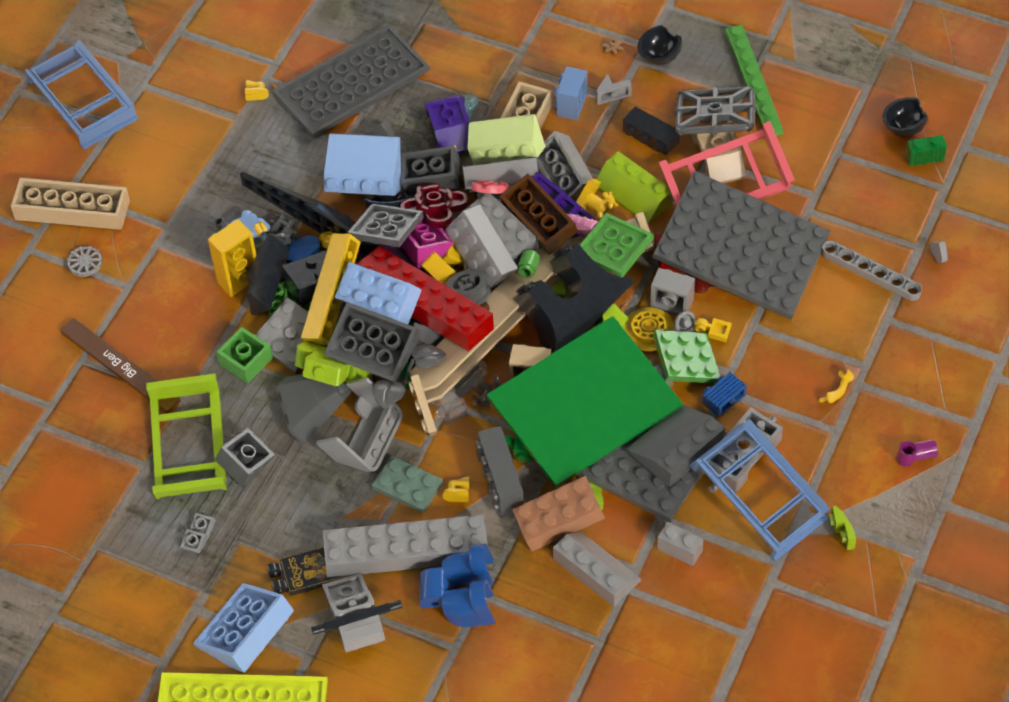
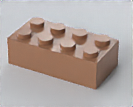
(558, 513)

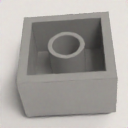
(672, 291)

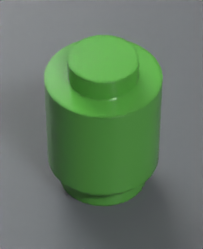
(528, 263)

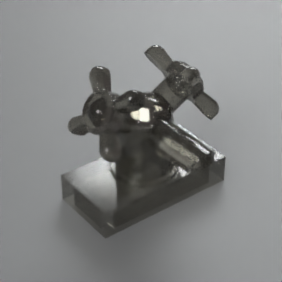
(474, 381)

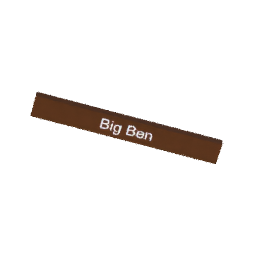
(114, 361)

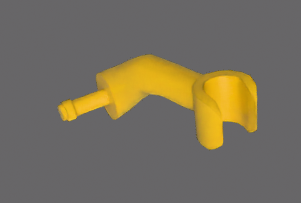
(835, 395)

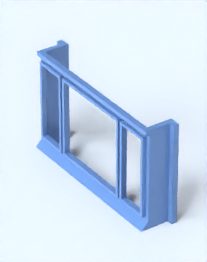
(100, 128)
(786, 468)

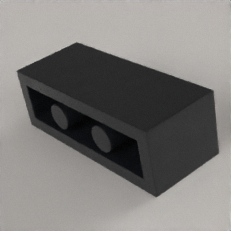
(650, 130)

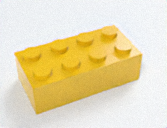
(232, 256)

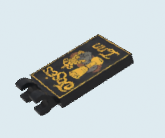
(301, 572)

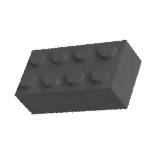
(499, 470)

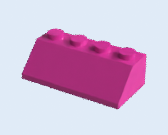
(424, 241)

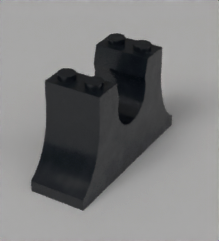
(586, 298)

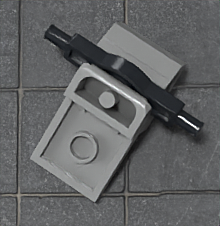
(354, 613)

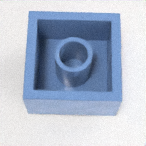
(571, 93)

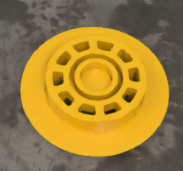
(646, 322)

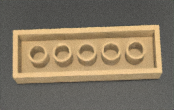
(70, 203)

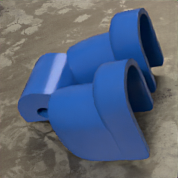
(466, 605)

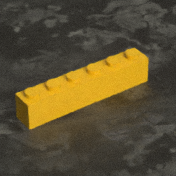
(324, 306)

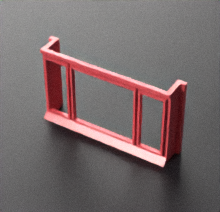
(764, 191)

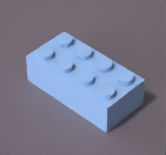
(378, 293)

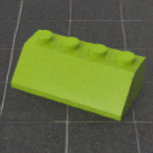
(634, 187)

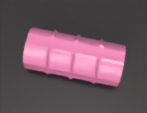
(583, 224)

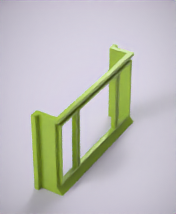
(178, 388)

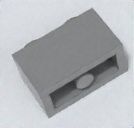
(680, 544)

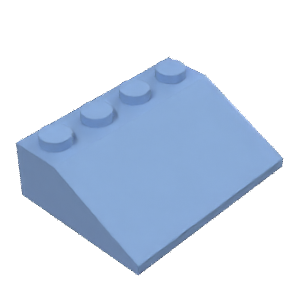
(363, 164)
(244, 626)

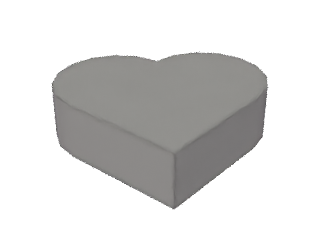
(939, 250)

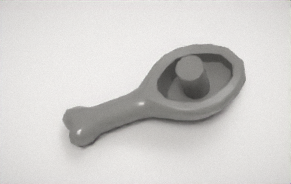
(684, 322)

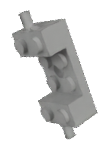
(733, 452)

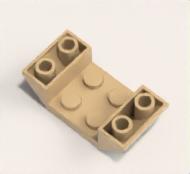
(725, 166)

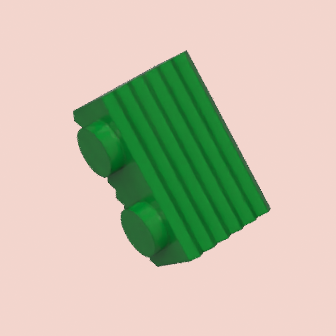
(926, 150)

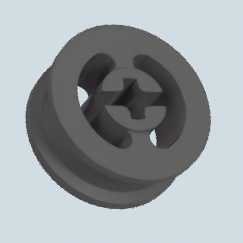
(471, 284)

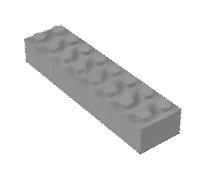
(400, 545)

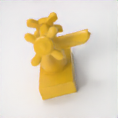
(590, 199)

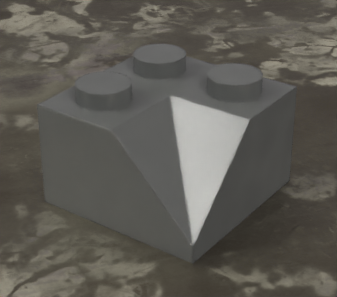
(244, 456)

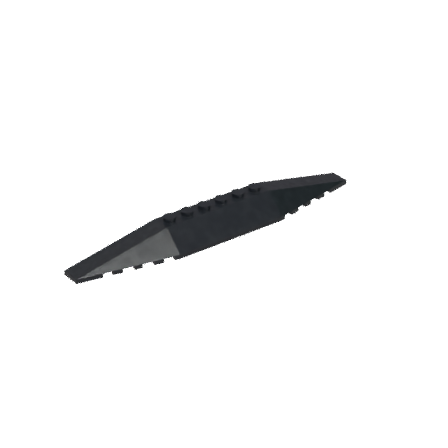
(313, 213)

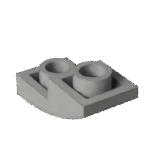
(198, 534)

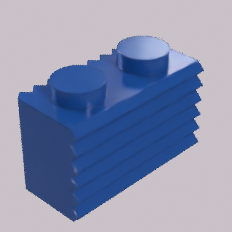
(724, 394)

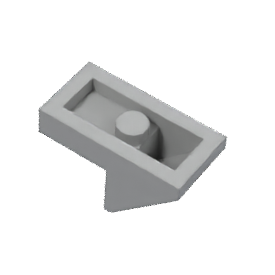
(610, 92)

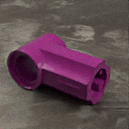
(916, 452)

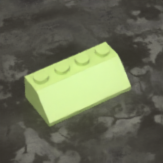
(505, 139)

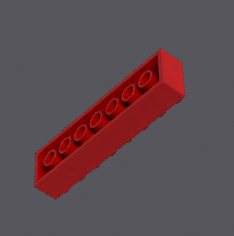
(437, 305)

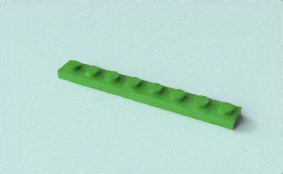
(752, 77)

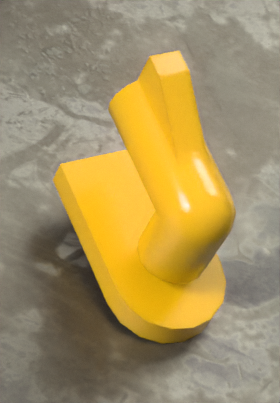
(255, 91)
(457, 490)

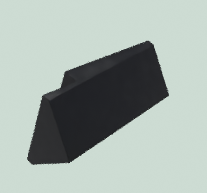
(266, 274)

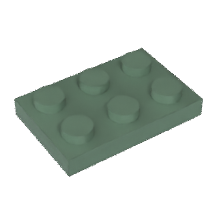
(407, 484)

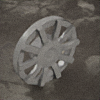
(84, 261)

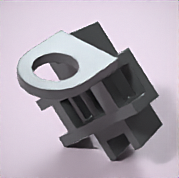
(284, 232)

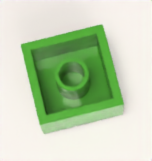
(244, 355)

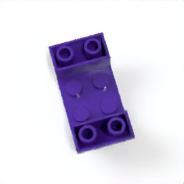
(449, 122)

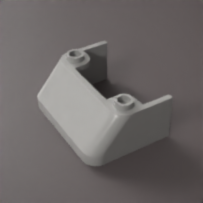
(372, 433)

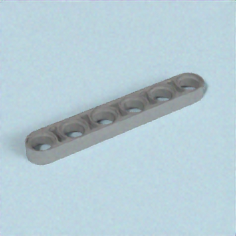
(873, 267)

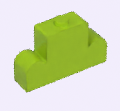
(325, 369)

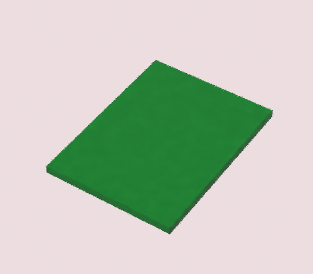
(584, 401)

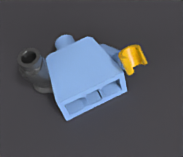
(256, 225)

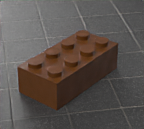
(539, 213)

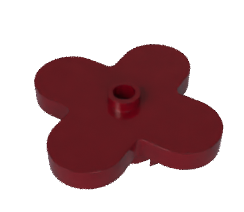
(436, 203)

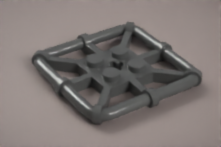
(715, 109)

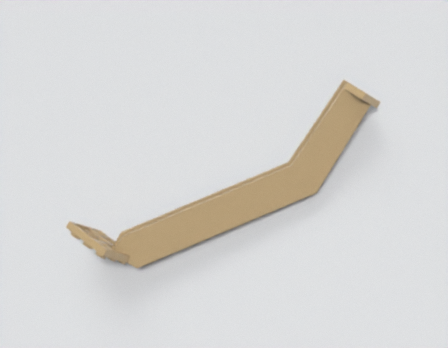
(436, 381)

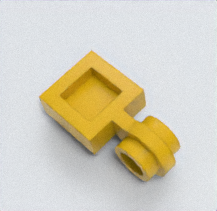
(717, 330)

